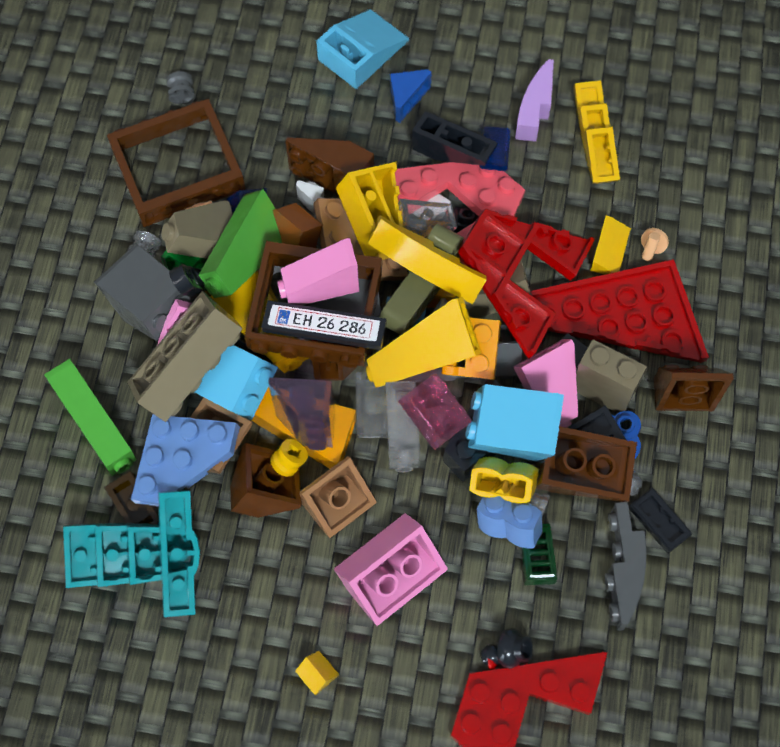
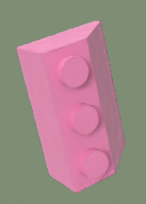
(391, 568)

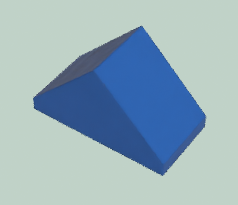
(407, 90)

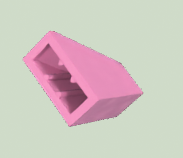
(321, 275)
(553, 372)

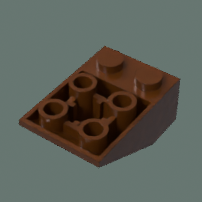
(326, 160)

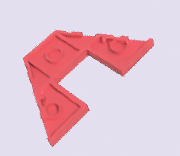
(468, 182)

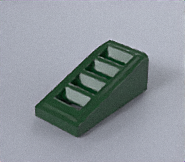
(540, 577)

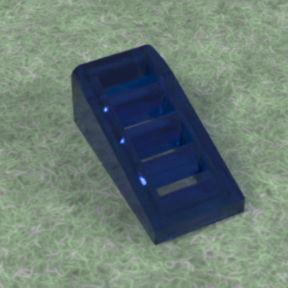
(500, 157)

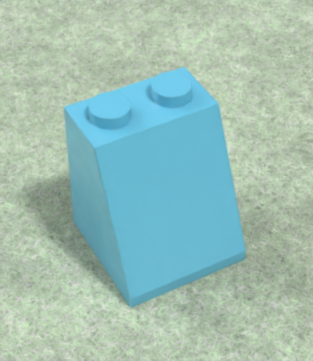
(237, 382)
(515, 422)

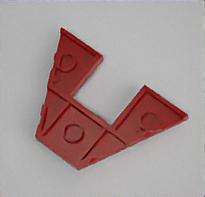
(495, 250)
(498, 698)

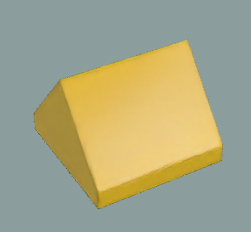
(316, 672)

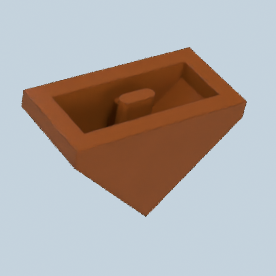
(297, 226)

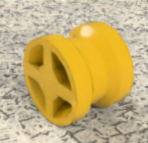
(289, 457)

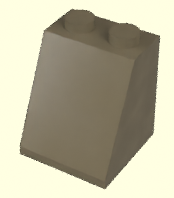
(608, 377)

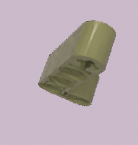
(415, 292)

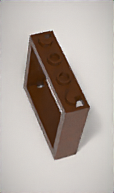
(178, 200)
(282, 255)

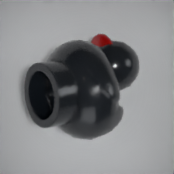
(510, 650)

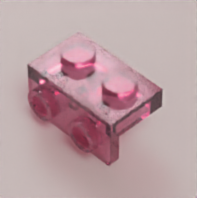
(435, 411)

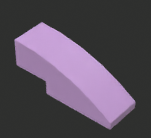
(535, 103)

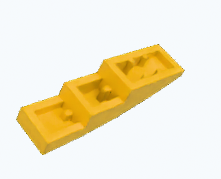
(596, 132)
(426, 260)

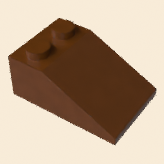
(690, 388)
(588, 466)

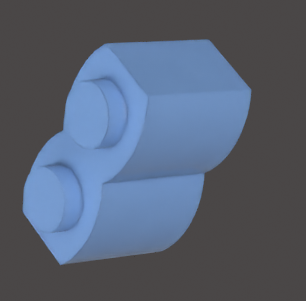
(515, 521)

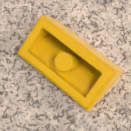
(610, 246)

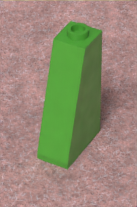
(241, 245)
(90, 417)

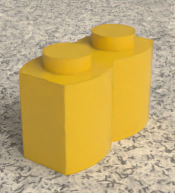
(511, 481)

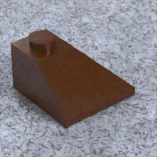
(258, 488)

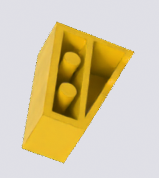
(367, 198)

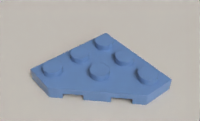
(181, 454)

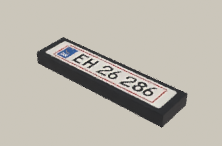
(324, 325)

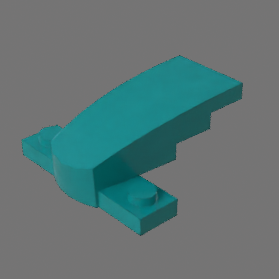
(139, 553)

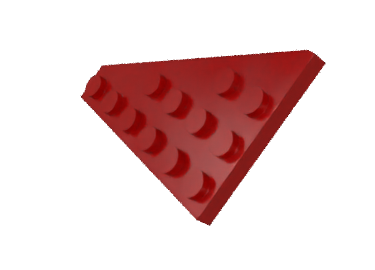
(629, 309)

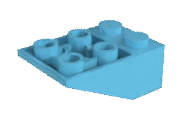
(359, 46)

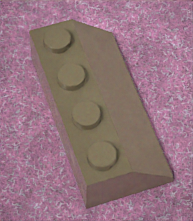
(184, 357)

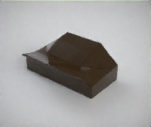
(121, 493)

